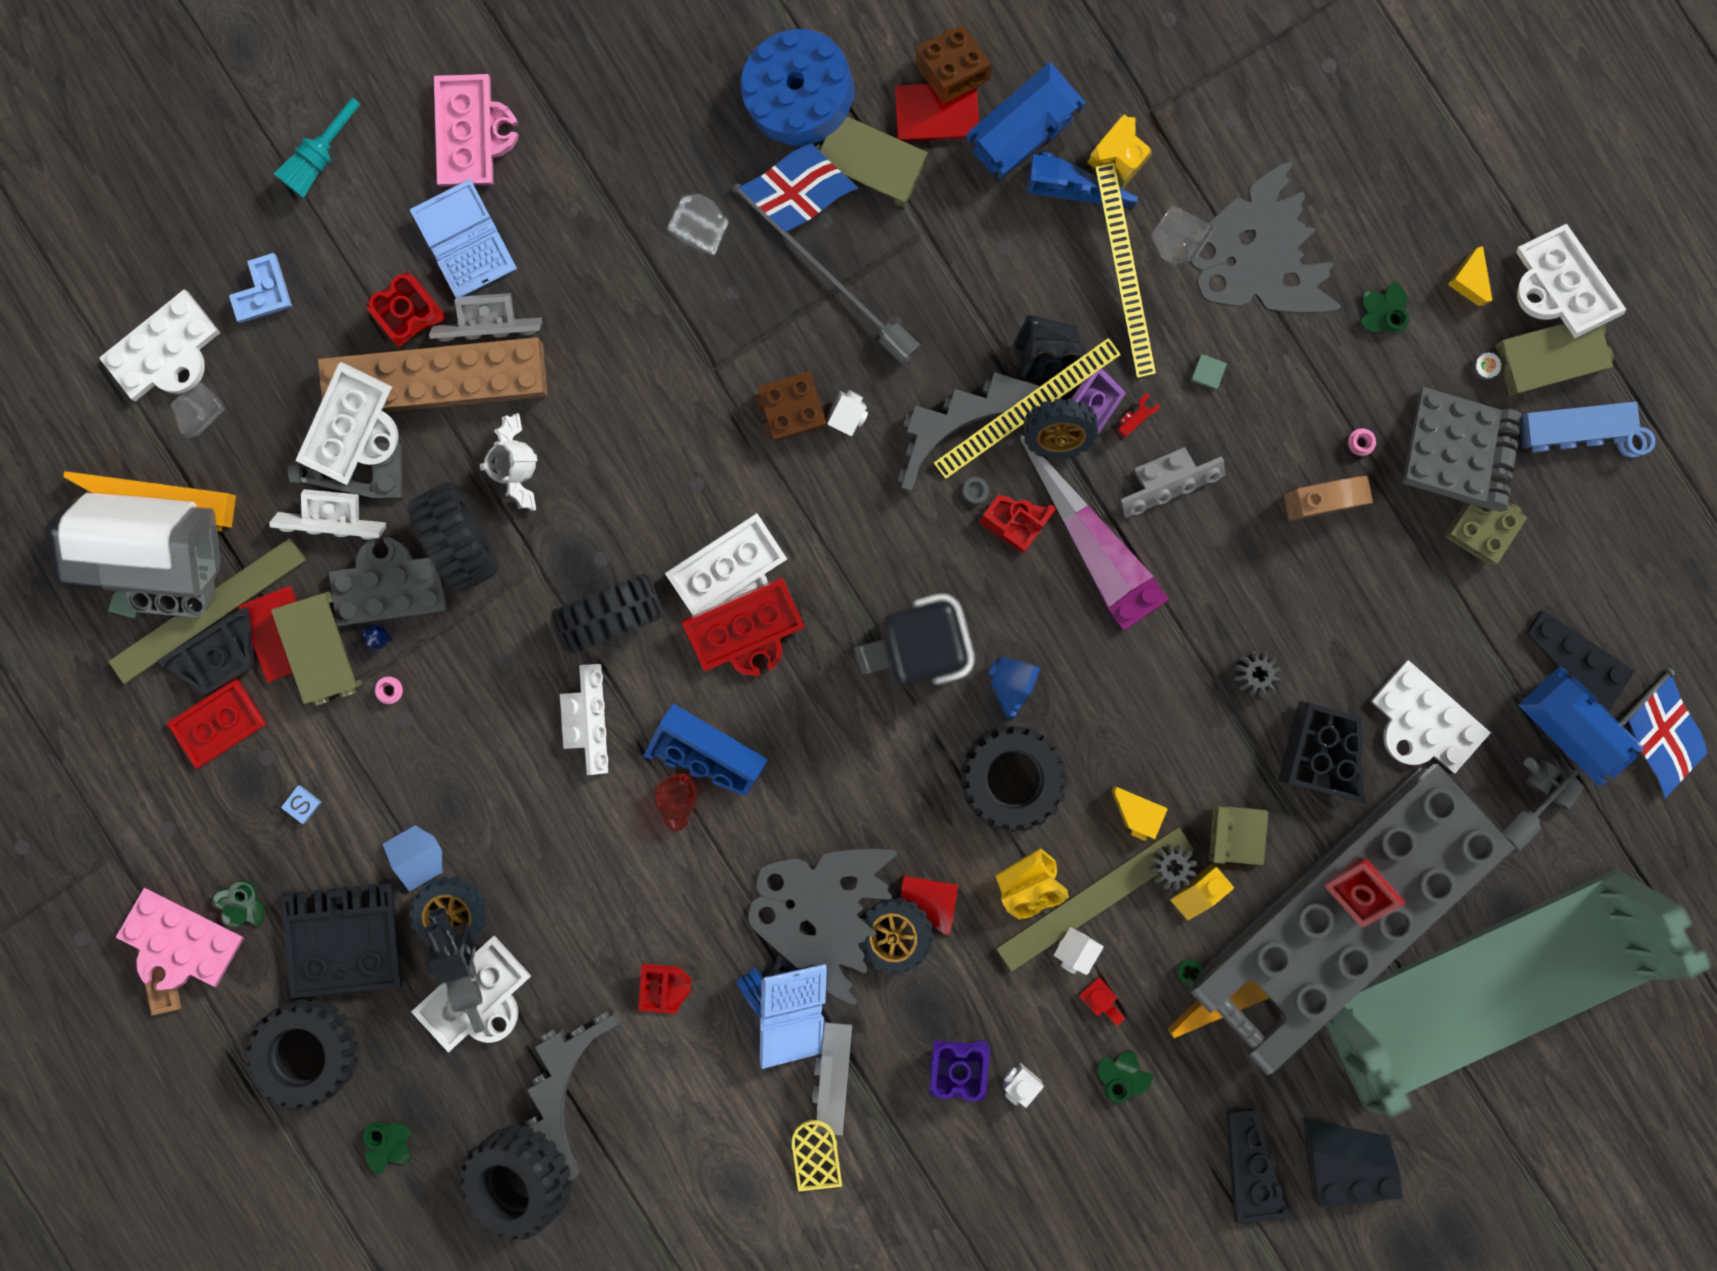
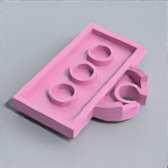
(469, 129)
(177, 942)

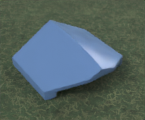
(414, 856)

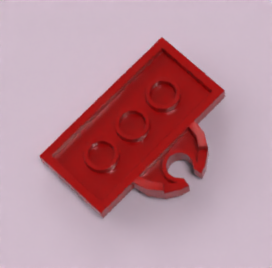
(745, 628)

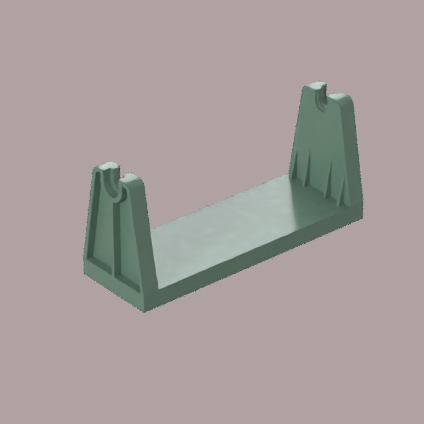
(1508, 985)

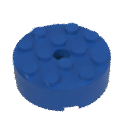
(790, 61)

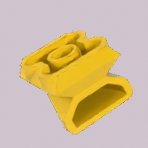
(1122, 149)
(1031, 885)

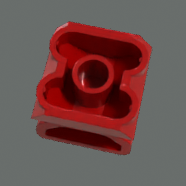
(404, 308)

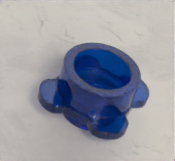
(375, 636)

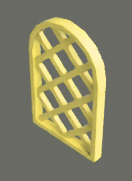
(818, 1185)

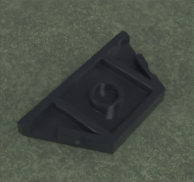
(215, 654)

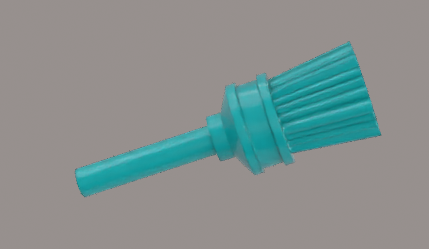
(313, 155)

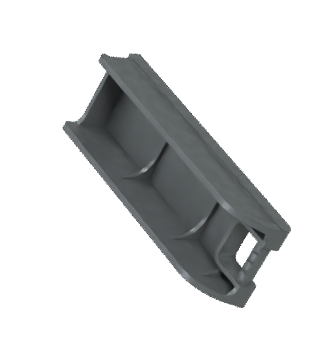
(1309, 948)

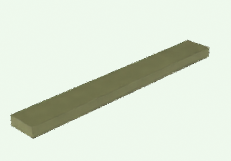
(228, 597)
(1087, 902)

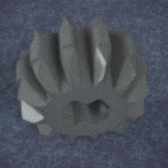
(1253, 683)
(1179, 858)

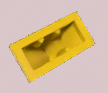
(1472, 278)

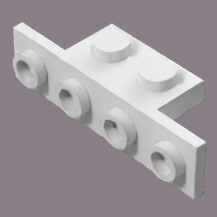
(328, 514)
(585, 721)

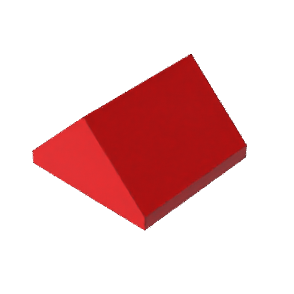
(1363, 892)

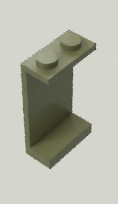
(875, 159)
(1552, 357)
(315, 649)

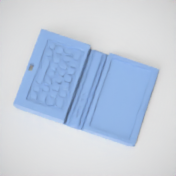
(463, 238)
(792, 1016)

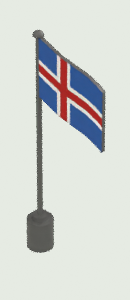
(796, 193)
(1670, 749)

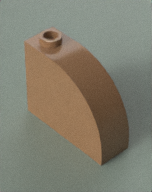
(1328, 498)

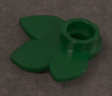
(1382, 307)
(239, 909)
(1125, 1073)
(389, 1148)

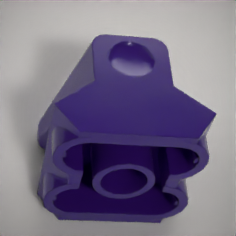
(959, 1070)

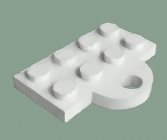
(1566, 283)
(162, 349)
(348, 426)
(727, 566)
(1426, 720)
(498, 978)

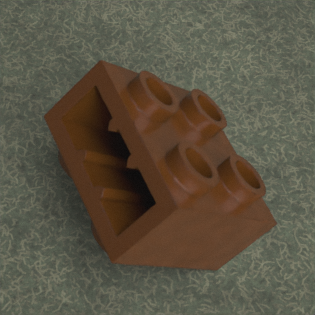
(953, 63)
(790, 407)

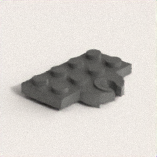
(386, 586)

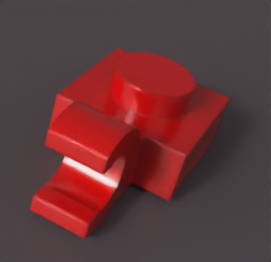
(1130, 421)
(1100, 998)

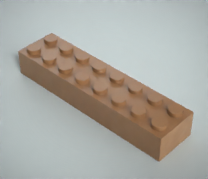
(451, 373)

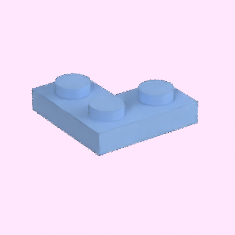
(268, 294)

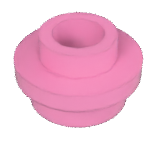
(1369, 438)
(380, 690)

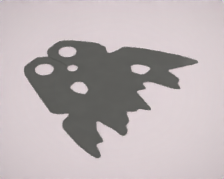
(1269, 256)
(826, 906)

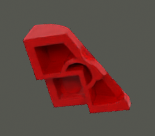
(1016, 521)
(934, 898)

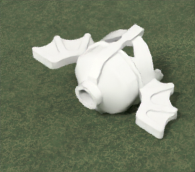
(513, 462)

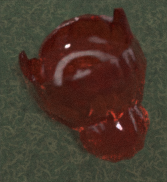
(676, 813)

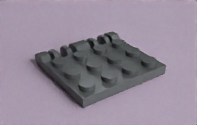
(1458, 449)

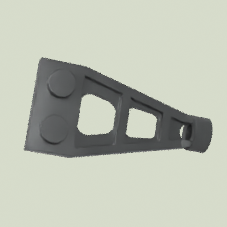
(385, 483)

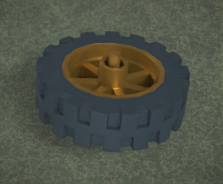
(1060, 428)
(455, 890)
(922, 936)

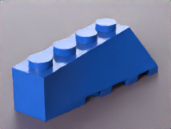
(705, 751)

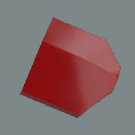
(662, 988)

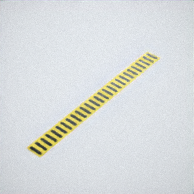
(1125, 269)
(1015, 416)

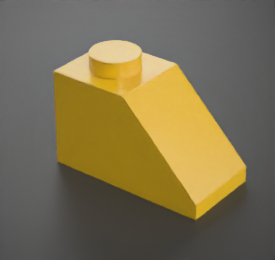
(1139, 814)
(1202, 892)

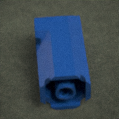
(1025, 121)
(1581, 726)

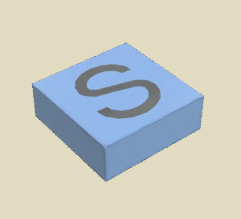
(301, 804)

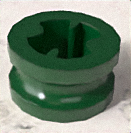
(1180, 969)

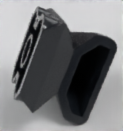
(1046, 348)

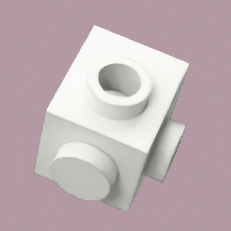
(847, 412)
(1077, 952)
(1021, 1085)

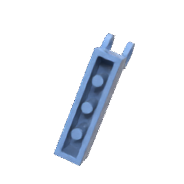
(1586, 425)

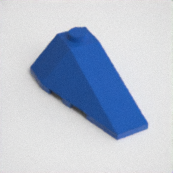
(1064, 180)
(1012, 683)

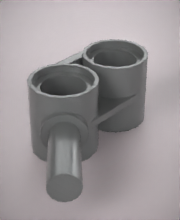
(1547, 777)
(465, 996)

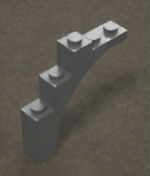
(962, 409)
(549, 1091)

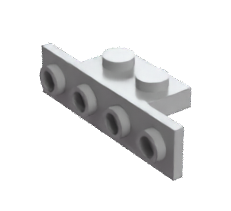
(485, 316)
(1169, 478)
(833, 1077)

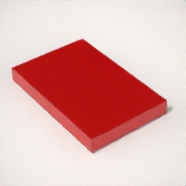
(925, 118)
(266, 635)
(216, 723)

